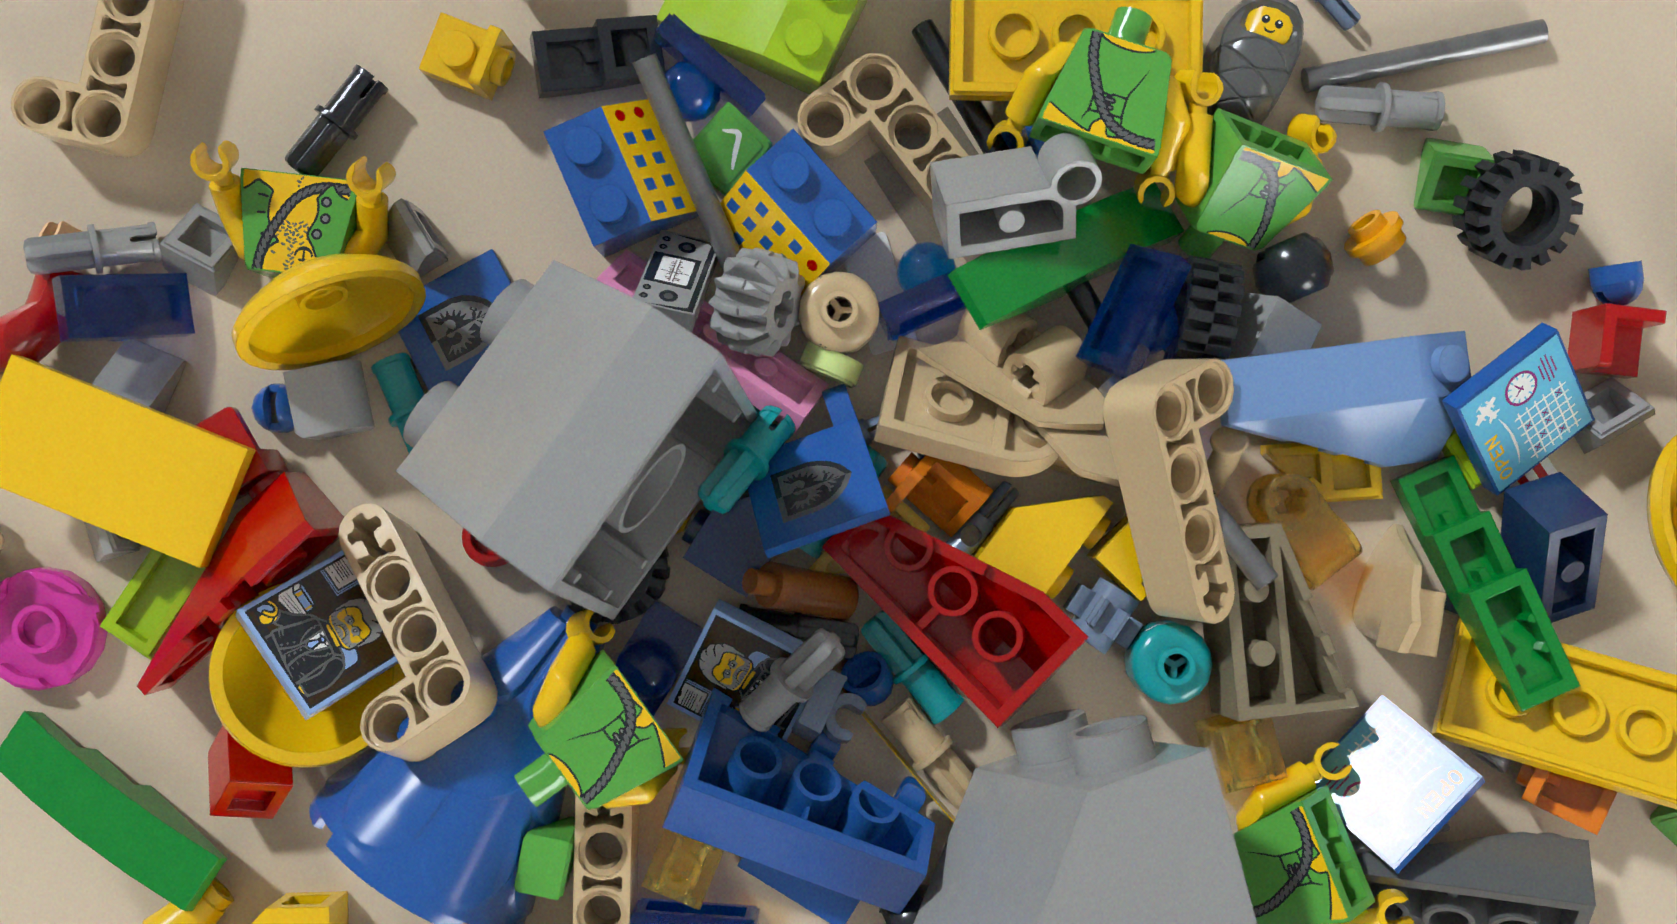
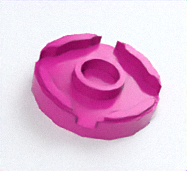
(49, 628)

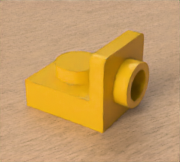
(469, 56)

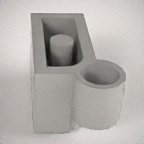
(1012, 196)

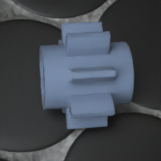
(1104, 614)

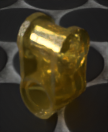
(1314, 531)

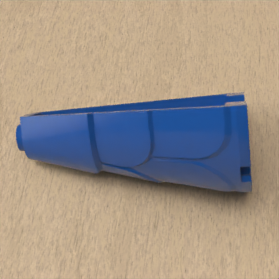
(453, 826)

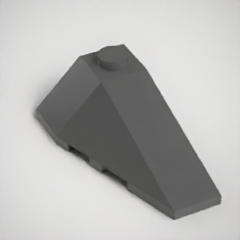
(1491, 881)

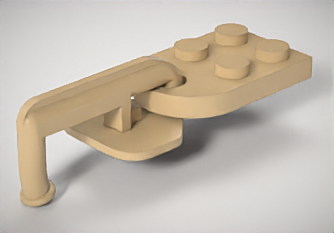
(953, 423)

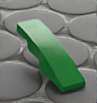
(1029, 276)
(1484, 585)
(108, 812)

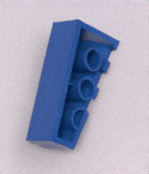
(796, 812)

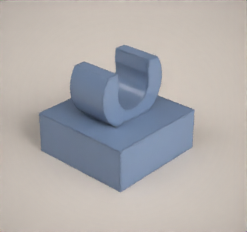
(822, 707)

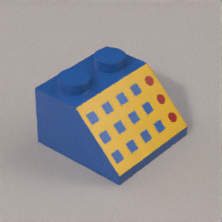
(620, 175)
(797, 209)

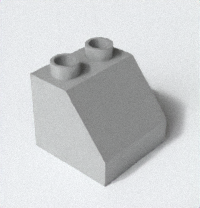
(577, 435)
(1090, 833)

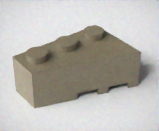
(1270, 645)

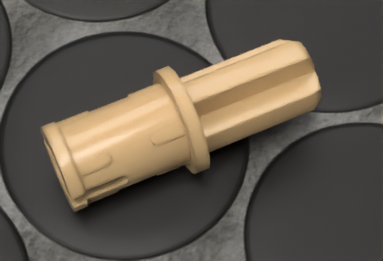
(928, 749)

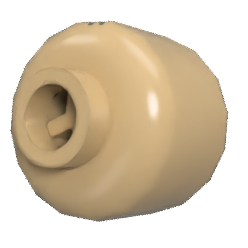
(828, 333)

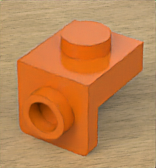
(940, 489)
(1566, 797)

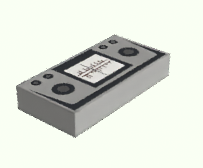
(678, 277)

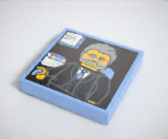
(318, 635)
(735, 659)

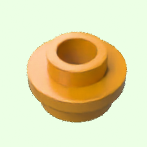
(1375, 237)

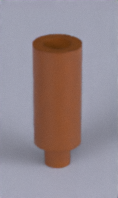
(802, 590)

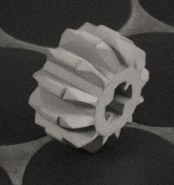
(757, 302)

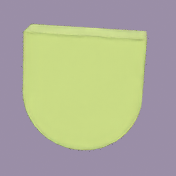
(831, 365)

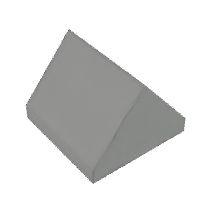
(1615, 412)

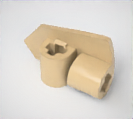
(1023, 371)
(1391, 600)

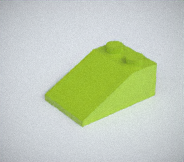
(781, 38)

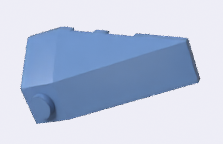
(1354, 398)

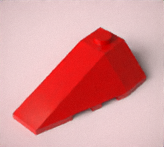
(264, 546)
(971, 619)

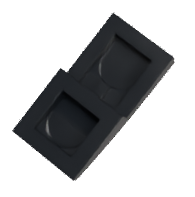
(594, 56)

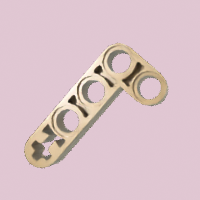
(101, 89)
(881, 121)
(1167, 483)
(406, 623)
(602, 875)

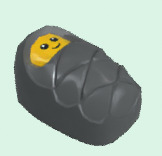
(1254, 56)

